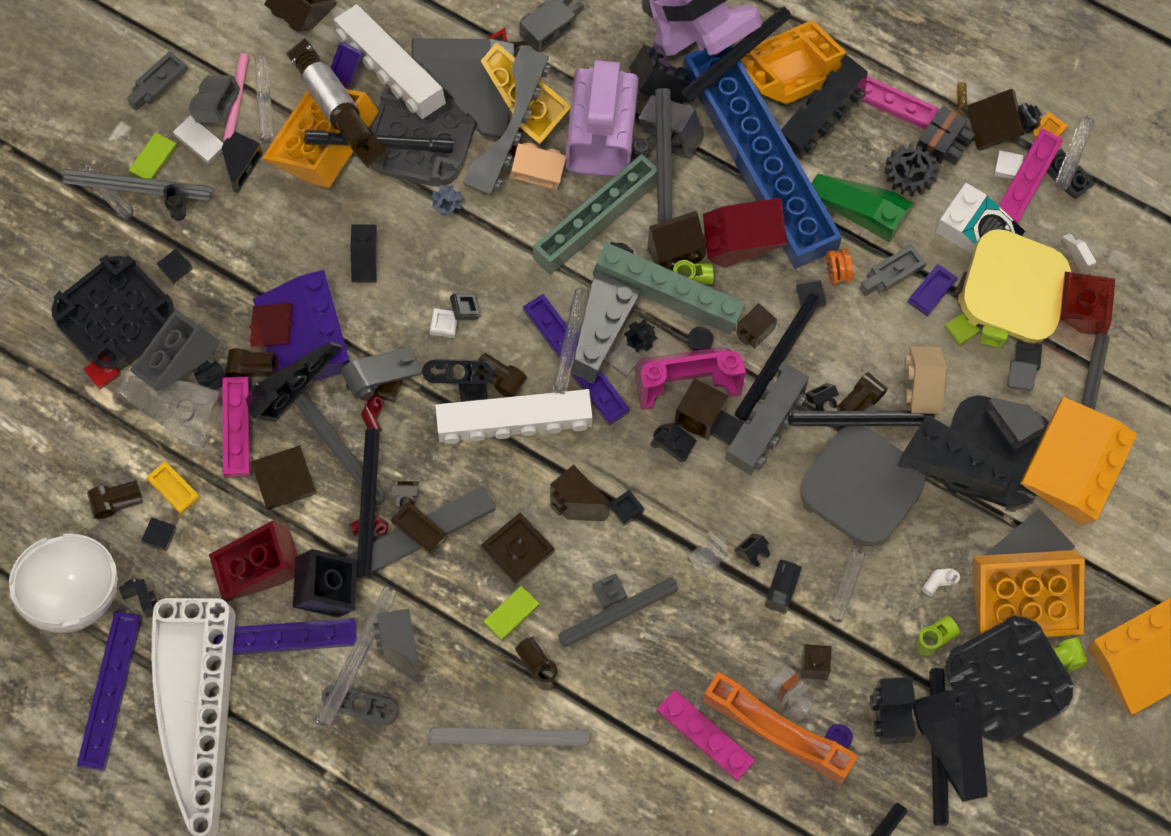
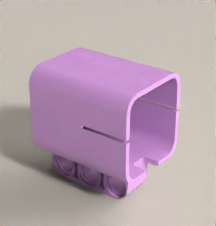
(601, 120)

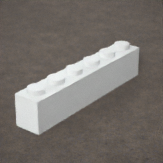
(389, 62)
(514, 416)

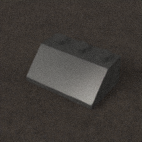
(397, 642)

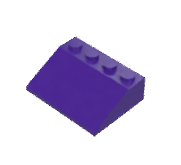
(313, 321)

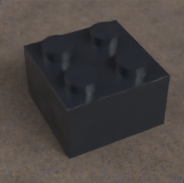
(324, 583)

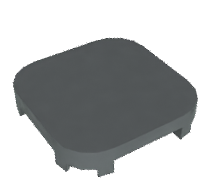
(420, 165)
(861, 486)

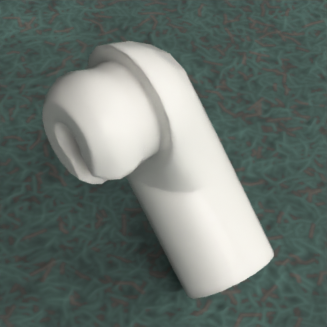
(940, 577)

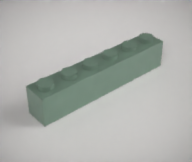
(595, 214)
(670, 288)

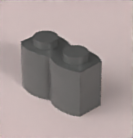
(214, 99)

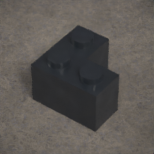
(656, 73)
(893, 706)

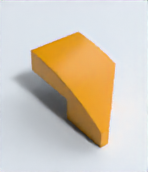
(1051, 124)

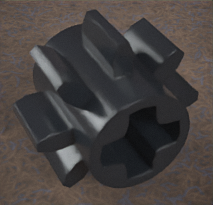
(1030, 117)
(640, 336)
(210, 375)

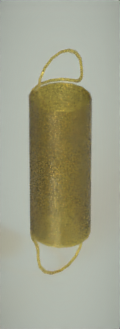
(961, 95)

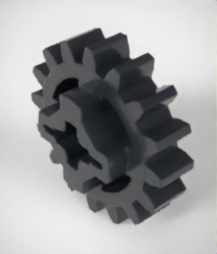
(922, 175)

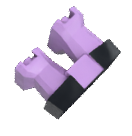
(703, 21)

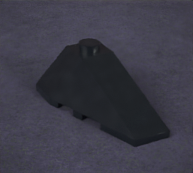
(277, 392)
(955, 734)

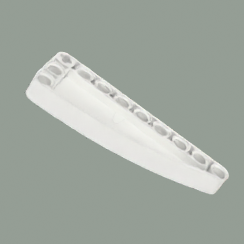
(181, 688)

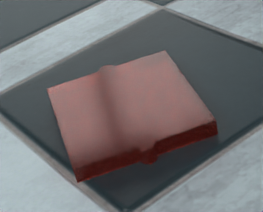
(271, 325)

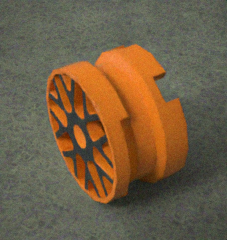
(839, 266)

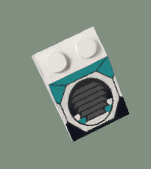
(973, 216)

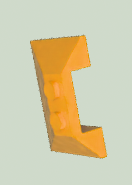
(793, 62)

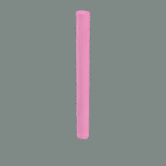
(234, 108)

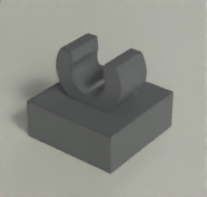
(609, 591)

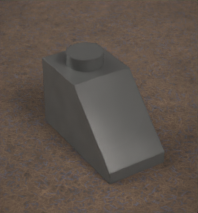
(1015, 421)

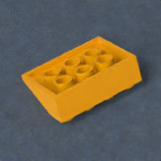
(314, 162)
(1078, 460)
(1033, 586)
(1138, 658)

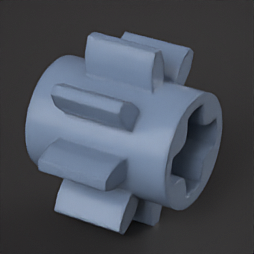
(446, 200)

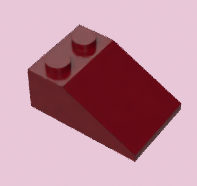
(744, 231)
(255, 561)

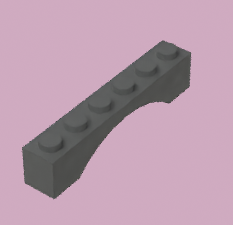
(527, 72)

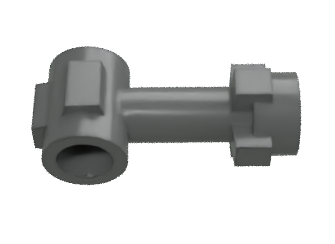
(642, 146)

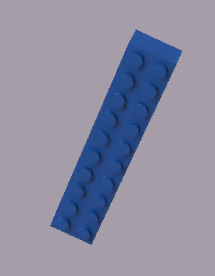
(765, 157)

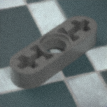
(364, 715)

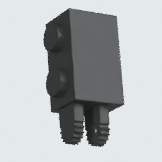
(549, 23)

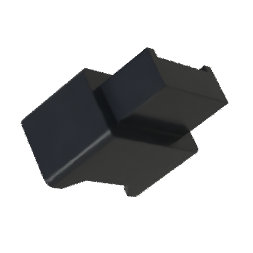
(783, 586)

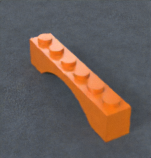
(813, 750)

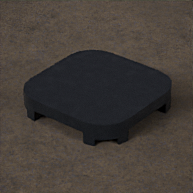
(112, 312)
(976, 424)
(1012, 677)

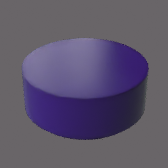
(840, 734)

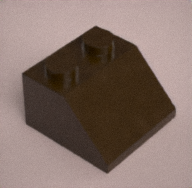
(301, 14)
(677, 241)
(577, 497)

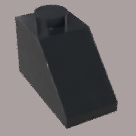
(240, 157)
(364, 253)

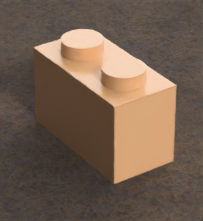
(537, 166)

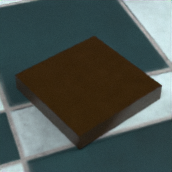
(995, 119)
(283, 477)
(517, 548)

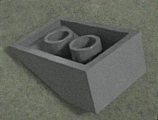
(174, 352)

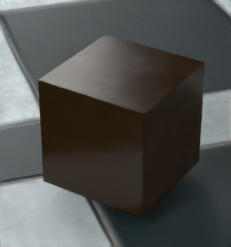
(700, 409)

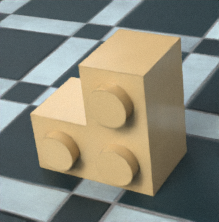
(927, 374)

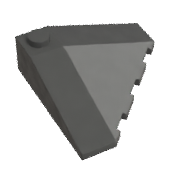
(459, 71)

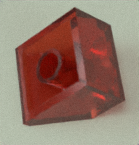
(1087, 302)

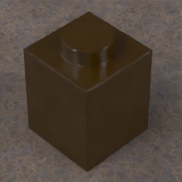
(756, 326)
(815, 662)

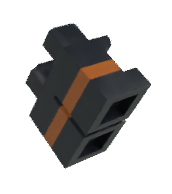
(943, 134)

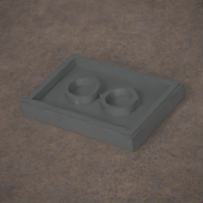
(1032, 536)

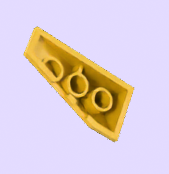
(546, 110)

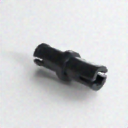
(174, 202)

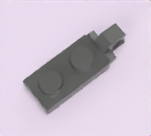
(156, 80)
(893, 271)

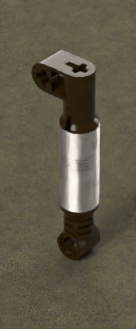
(336, 103)

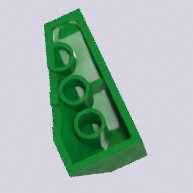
(868, 206)

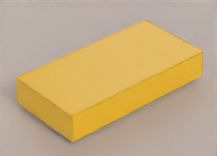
(173, 488)

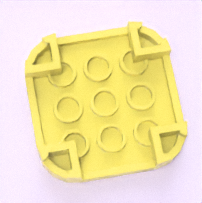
(1014, 286)

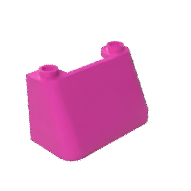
(721, 363)

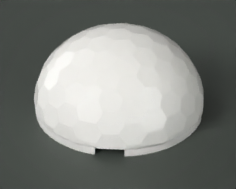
(63, 583)

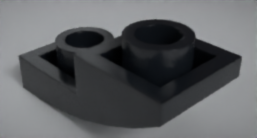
(1080, 182)

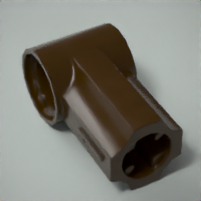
(245, 363)
(507, 379)
(866, 392)
(106, 500)
(537, 662)

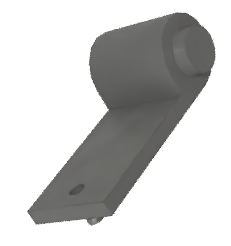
(369, 372)

